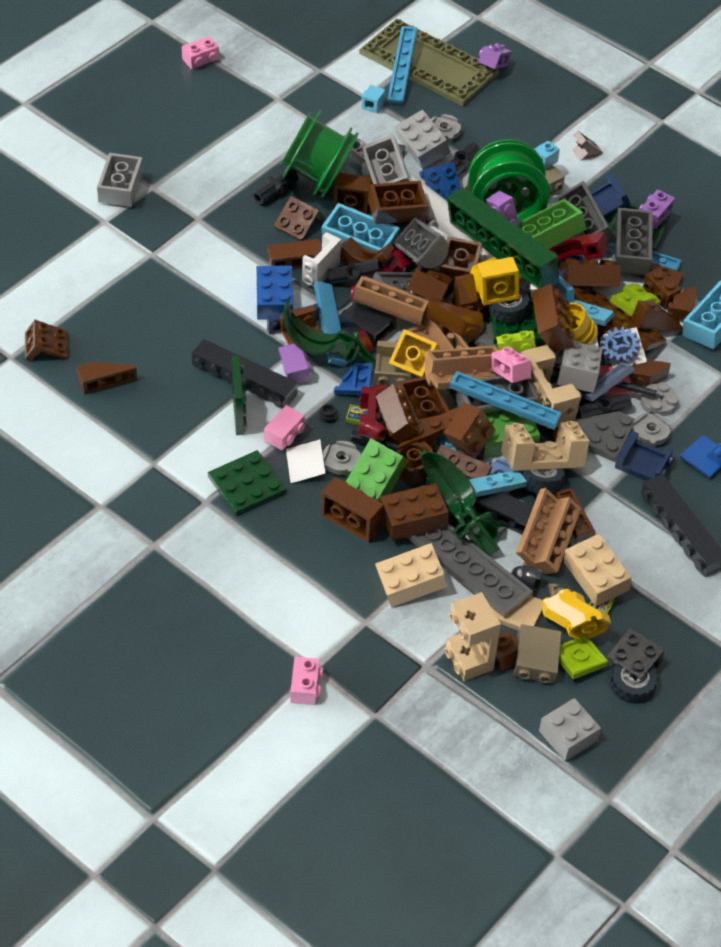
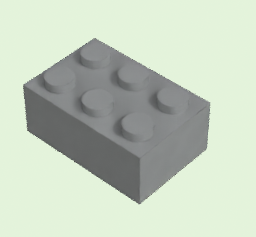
(422, 139)
(385, 161)
(120, 179)
(580, 366)

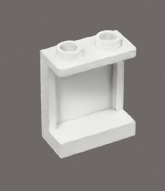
(327, 259)

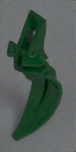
(320, 343)
(458, 498)

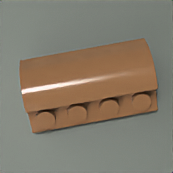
(390, 300)
(438, 333)
(472, 361)
(548, 532)

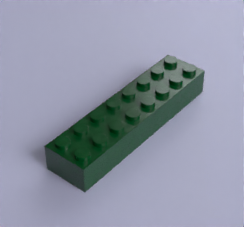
(503, 238)

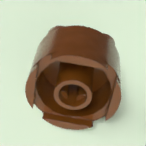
(414, 470)

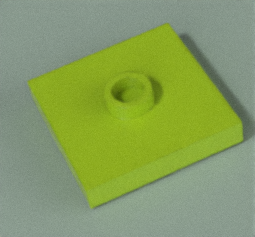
(581, 657)

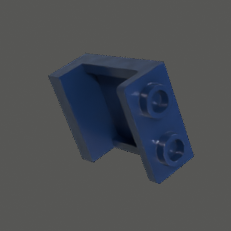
(610, 196)
(643, 460)

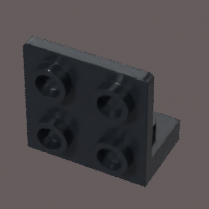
(636, 654)

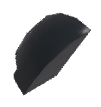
(529, 576)

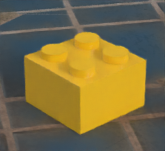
(498, 281)
(411, 353)

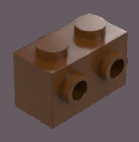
(661, 286)

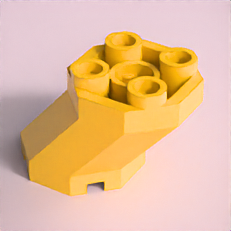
(575, 615)

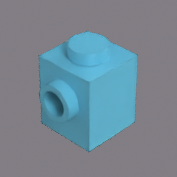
(373, 99)
(548, 153)

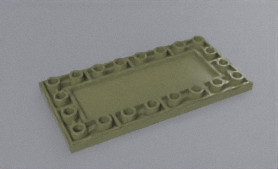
(433, 64)

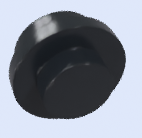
(328, 412)

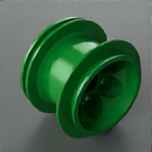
(318, 153)
(509, 168)

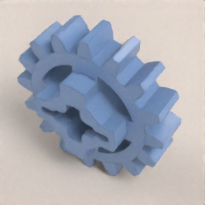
(620, 345)

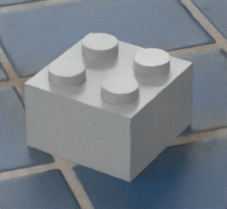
(569, 729)

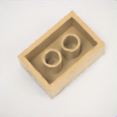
(597, 570)
(411, 575)

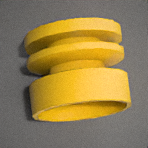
(583, 325)

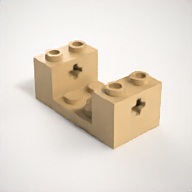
(563, 398)
(567, 452)
(476, 644)

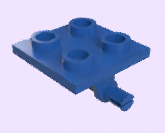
(441, 179)
(703, 456)

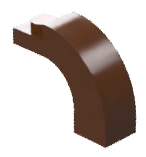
(353, 253)

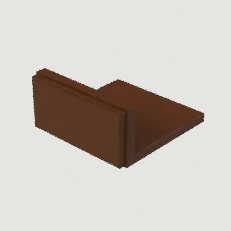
(506, 651)

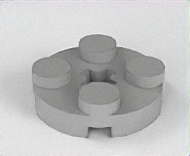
(452, 126)
(664, 392)
(655, 421)
(337, 466)

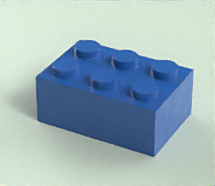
(273, 290)

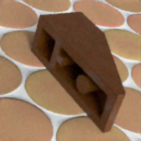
(651, 316)
(455, 318)
(102, 375)

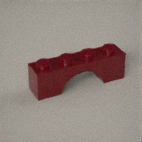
(590, 245)

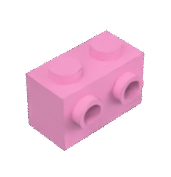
(200, 52)
(511, 365)
(284, 427)
(305, 681)

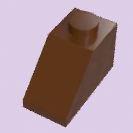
(465, 292)
(682, 304)
(649, 372)

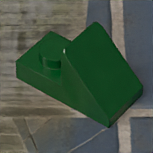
(495, 528)

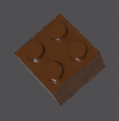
(352, 191)
(461, 257)
(469, 430)

